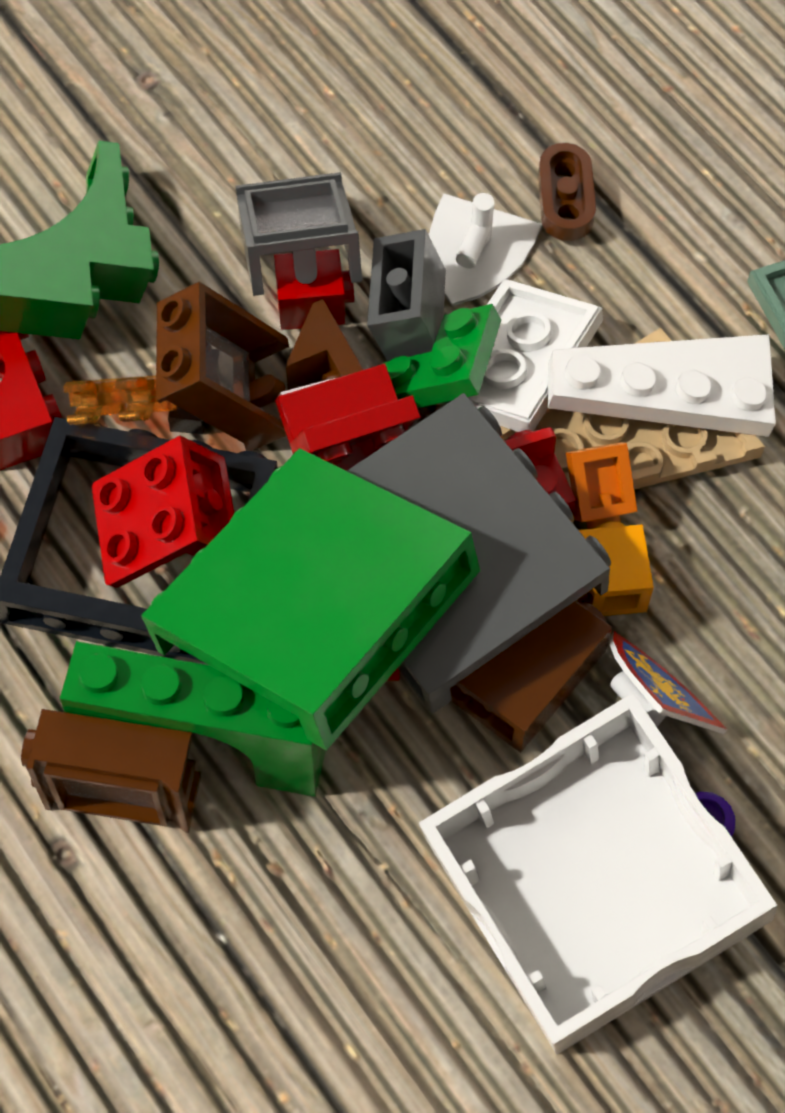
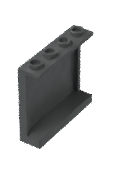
(522, 536)

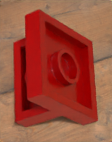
(346, 416)

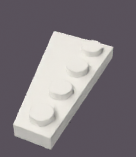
(681, 383)

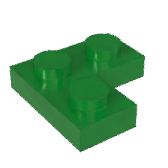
(455, 362)

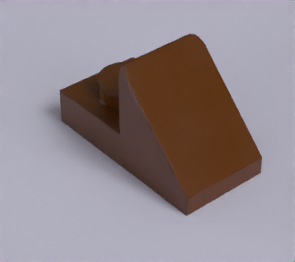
(320, 350)

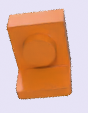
(601, 483)

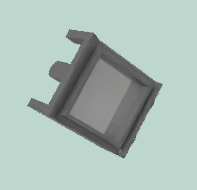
(296, 218)

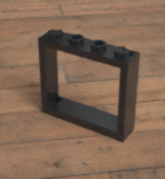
(78, 614)

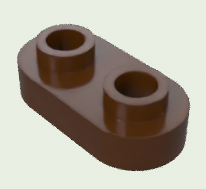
(566, 195)

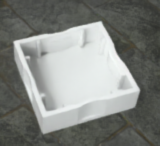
(597, 873)

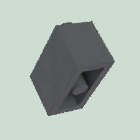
(406, 294)

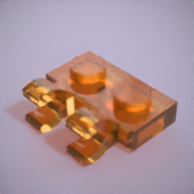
(110, 397)

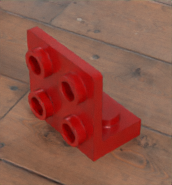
(160, 508)

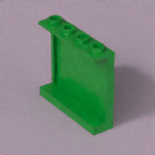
(315, 592)

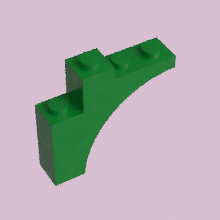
(90, 255)

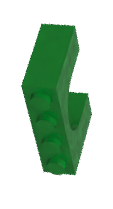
(195, 700)

